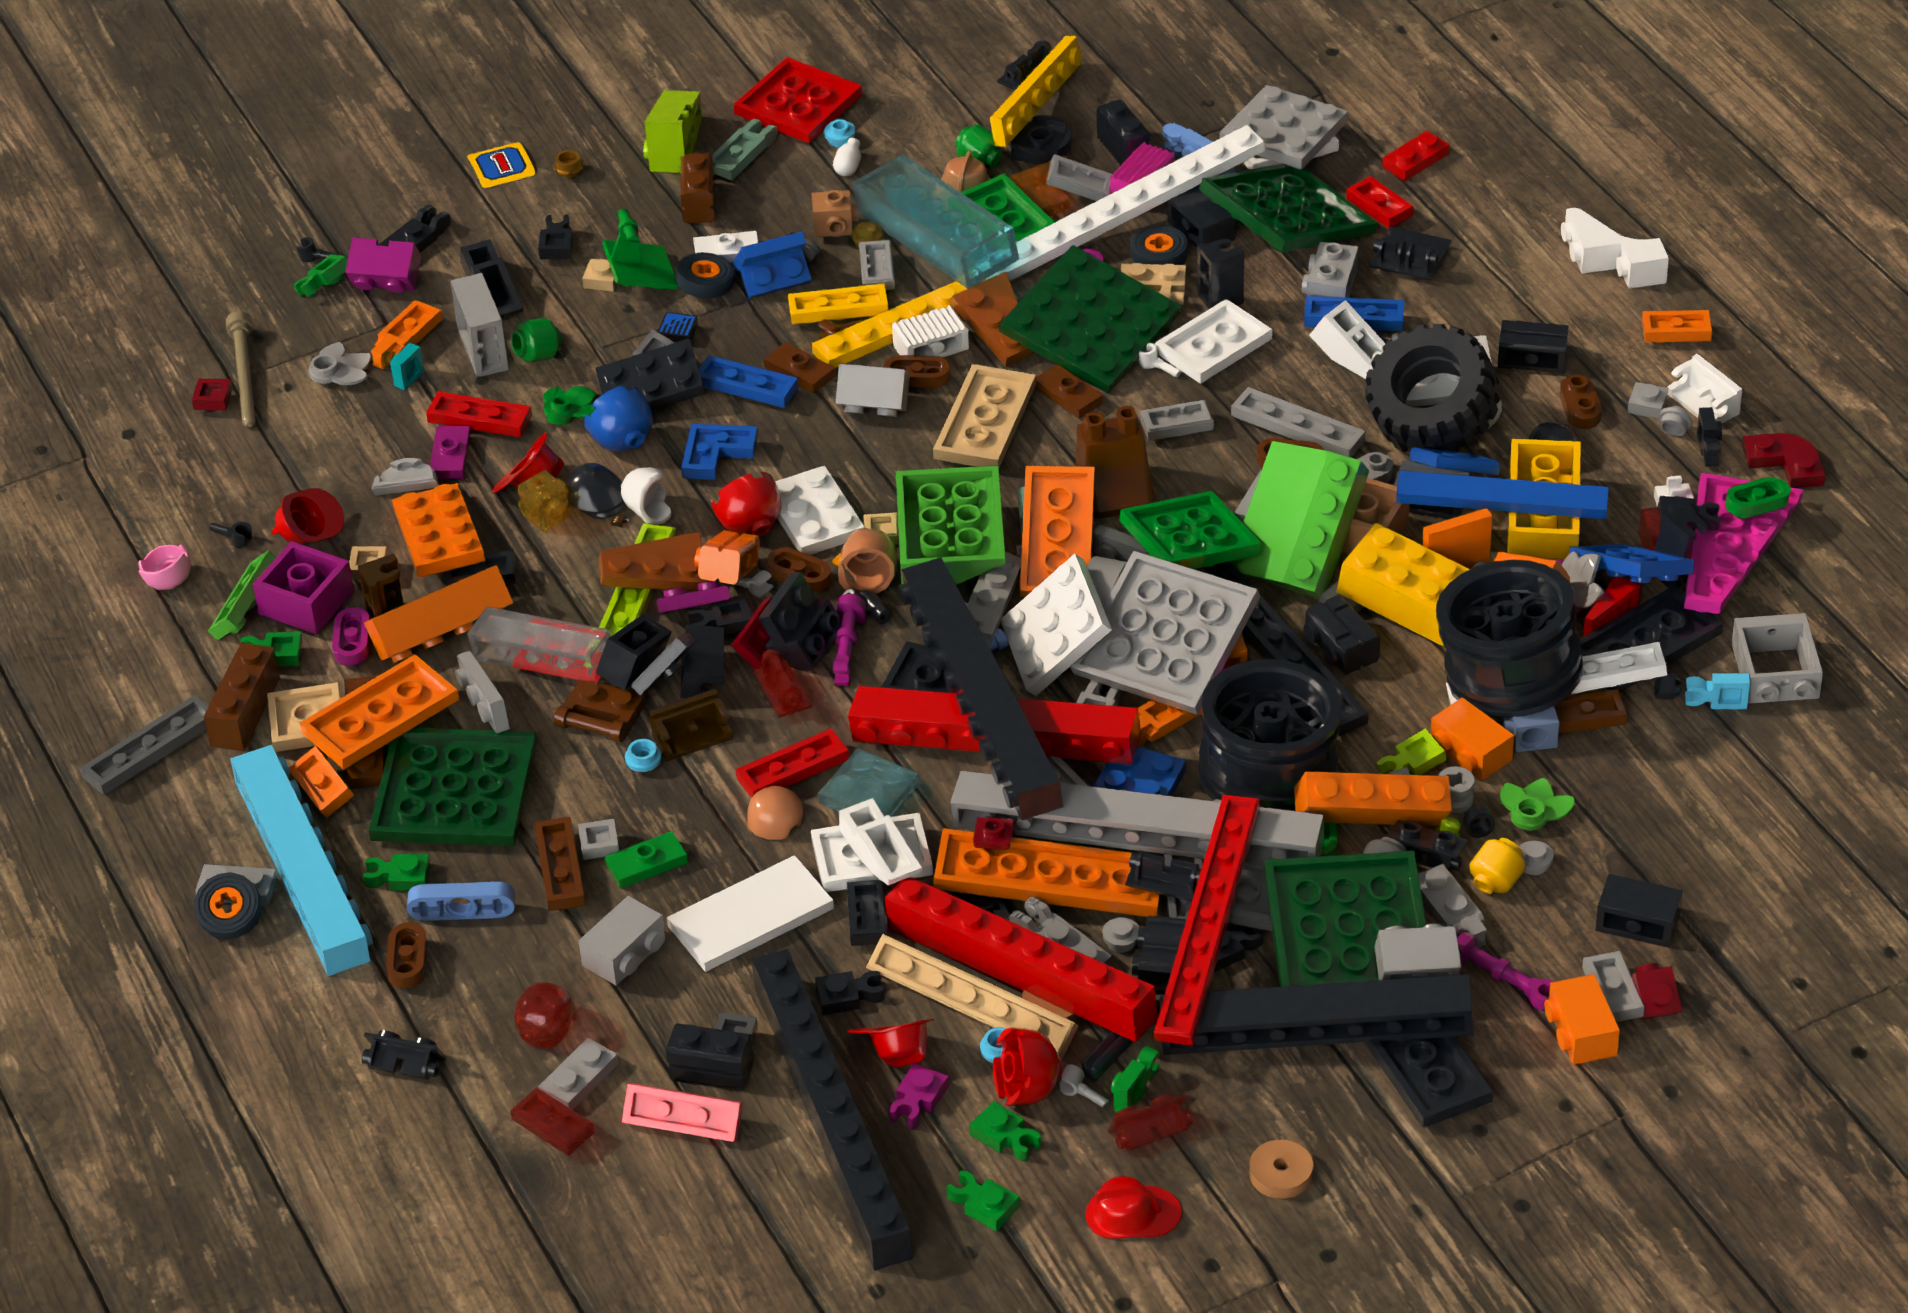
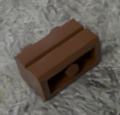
(697, 188)

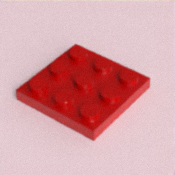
(798, 99)

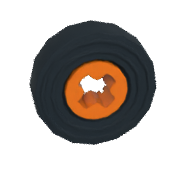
(1146, 241)
(704, 275)
(243, 914)

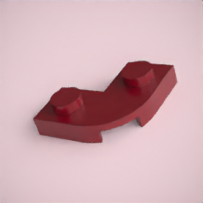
(1786, 450)

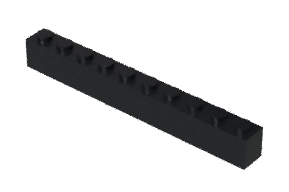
(980, 690)
(832, 1110)

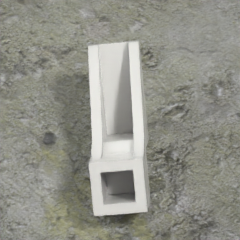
(1602, 249)

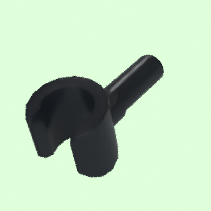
(309, 252)
(237, 532)

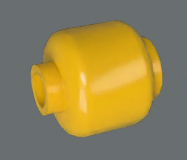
(1497, 866)

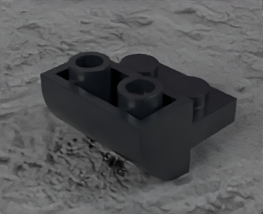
(799, 623)

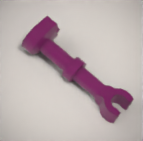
(851, 610)
(1502, 970)

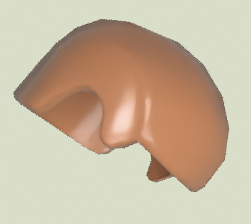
(774, 813)

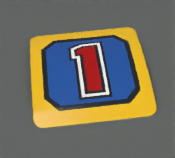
(501, 165)

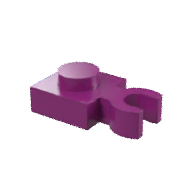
(917, 1091)

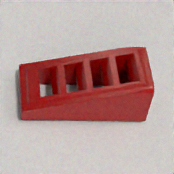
(1616, 600)

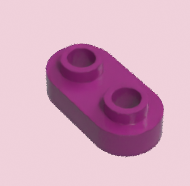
(351, 637)

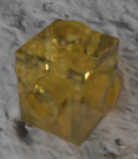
(544, 500)

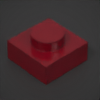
(212, 394)

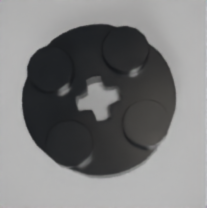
(1029, 147)

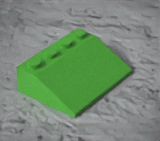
(951, 517)
(1302, 517)

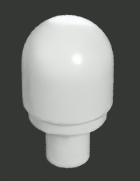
(847, 158)

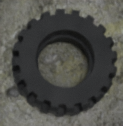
(1416, 358)

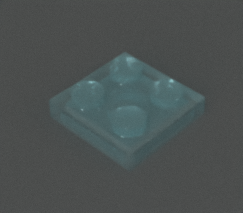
(868, 777)

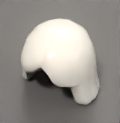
(646, 495)

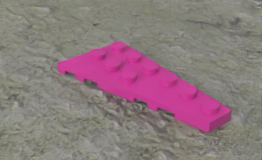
(1730, 553)

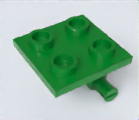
(636, 262)

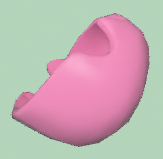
(165, 567)

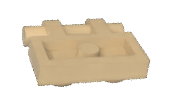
(1165, 278)

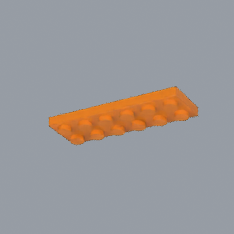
(1041, 870)

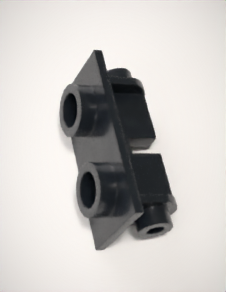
(1021, 68)
(1441, 846)
(1151, 874)
(417, 1055)

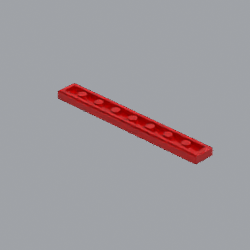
(1207, 920)

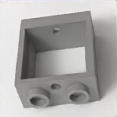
(479, 325)
(1790, 633)

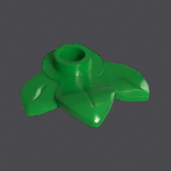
(564, 405)

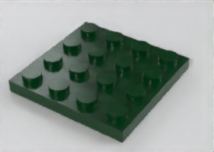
(1288, 207)
(1090, 318)
(453, 787)
(1332, 909)

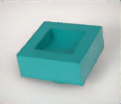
(407, 366)

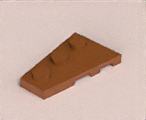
(984, 309)

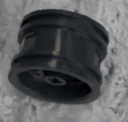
(1510, 637)
(1265, 730)

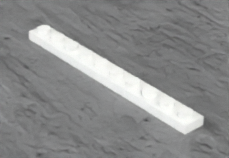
(1134, 200)

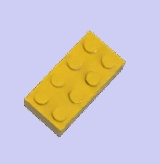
(1538, 533)
(1398, 579)

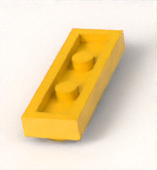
(837, 304)

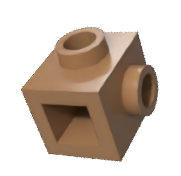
(833, 213)

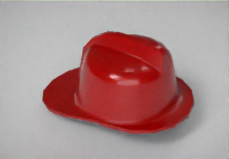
(538, 458)
(308, 516)
(900, 1043)
(1132, 1210)

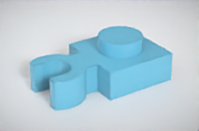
(1723, 692)

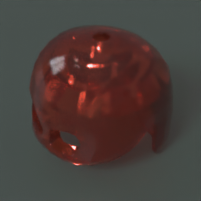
(544, 1014)

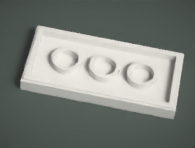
(750, 913)

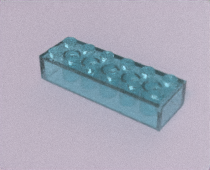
(936, 221)

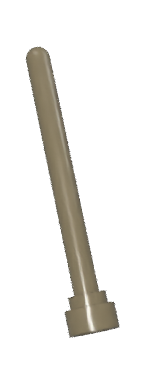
(239, 328)

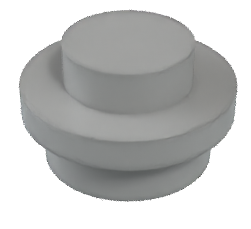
(1675, 421)
(1537, 857)
(1120, 934)

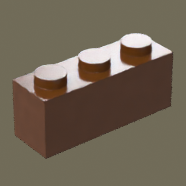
(242, 696)

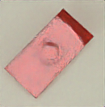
(552, 1121)

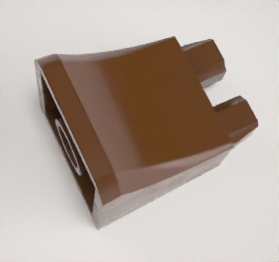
(1119, 458)

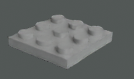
(1289, 125)

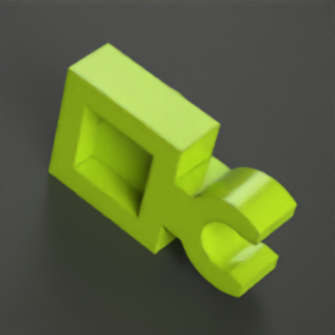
(1416, 753)

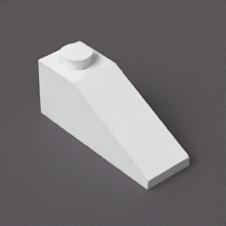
(1348, 339)

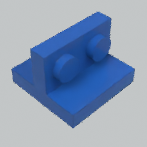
(773, 265)

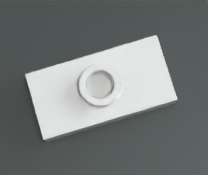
(725, 244)

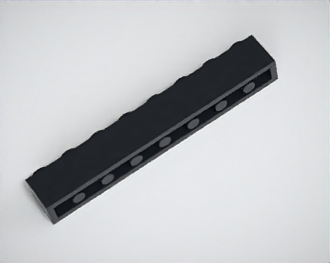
(1332, 1014)

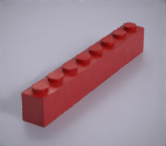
(934, 721)
(1022, 958)

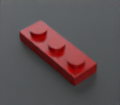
(479, 414)
(793, 763)

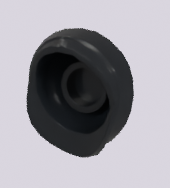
(594, 490)

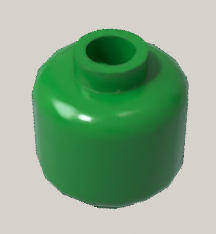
(980, 142)
(536, 340)

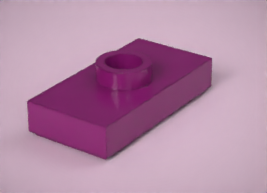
(450, 451)

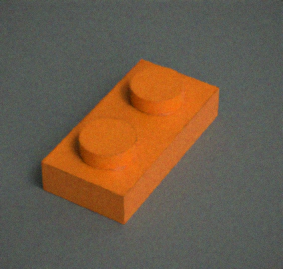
(1676, 326)
(321, 781)

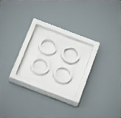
(1055, 624)

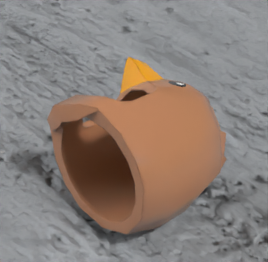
(869, 559)

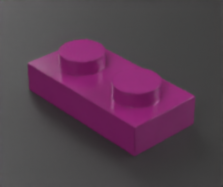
(677, 599)

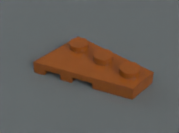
(653, 564)

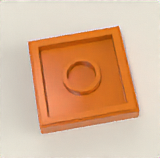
(1462, 538)

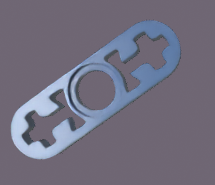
(435, 893)

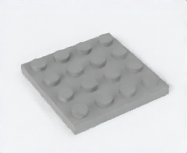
(1167, 631)

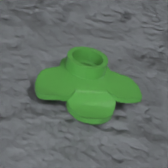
(1535, 804)

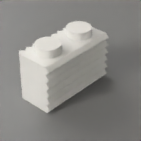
(931, 334)

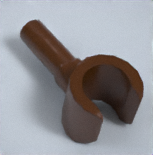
(831, 328)

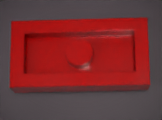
(1416, 155)
(1379, 202)

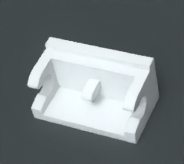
(1705, 387)

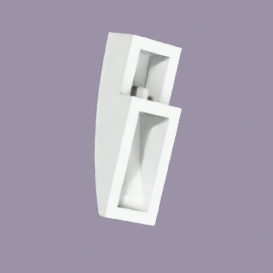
(878, 842)

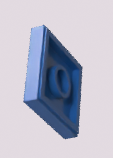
(1455, 460)

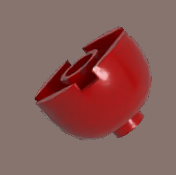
(749, 505)
(1026, 1067)

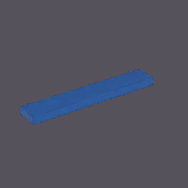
(1502, 494)

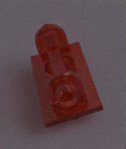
(781, 685)
(1135, 1124)

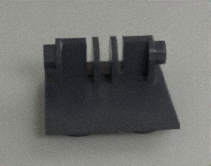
(1409, 253)

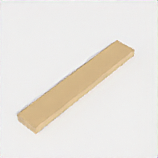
(967, 993)

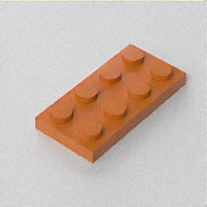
(1055, 520)
(438, 530)
(379, 711)

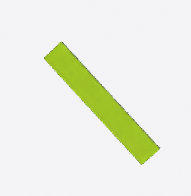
(633, 602)

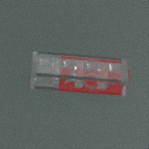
(538, 644)

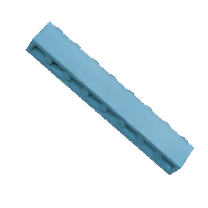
(301, 861)

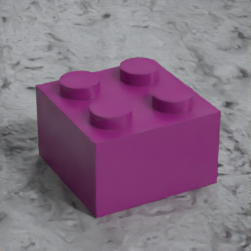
(303, 587)

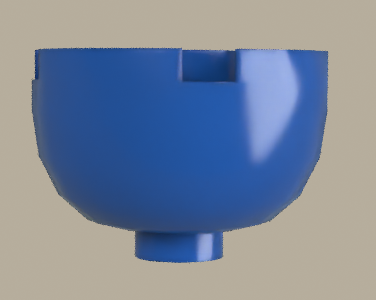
(620, 419)

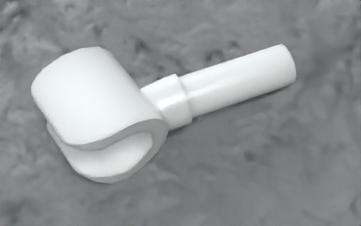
(1151, 360)

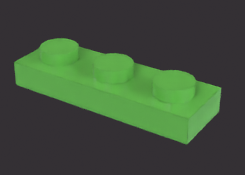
(241, 599)

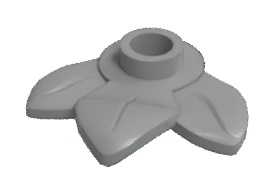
(339, 367)
(1582, 575)

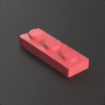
(682, 1112)

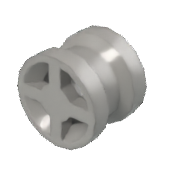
(1461, 788)

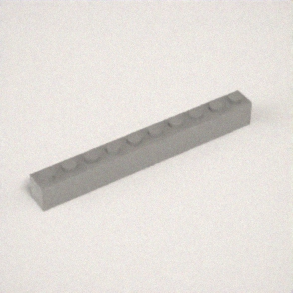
(1136, 820)

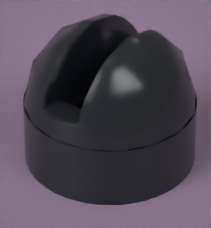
(1665, 686)
(1478, 821)

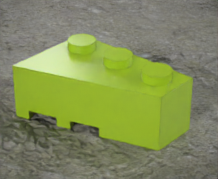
(672, 129)

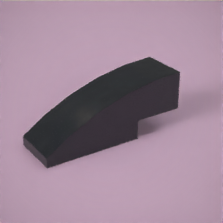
(483, 259)

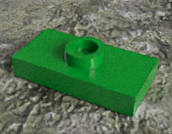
(646, 859)

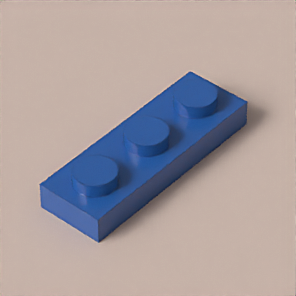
(1377, 313)
(748, 381)

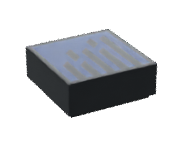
(678, 326)

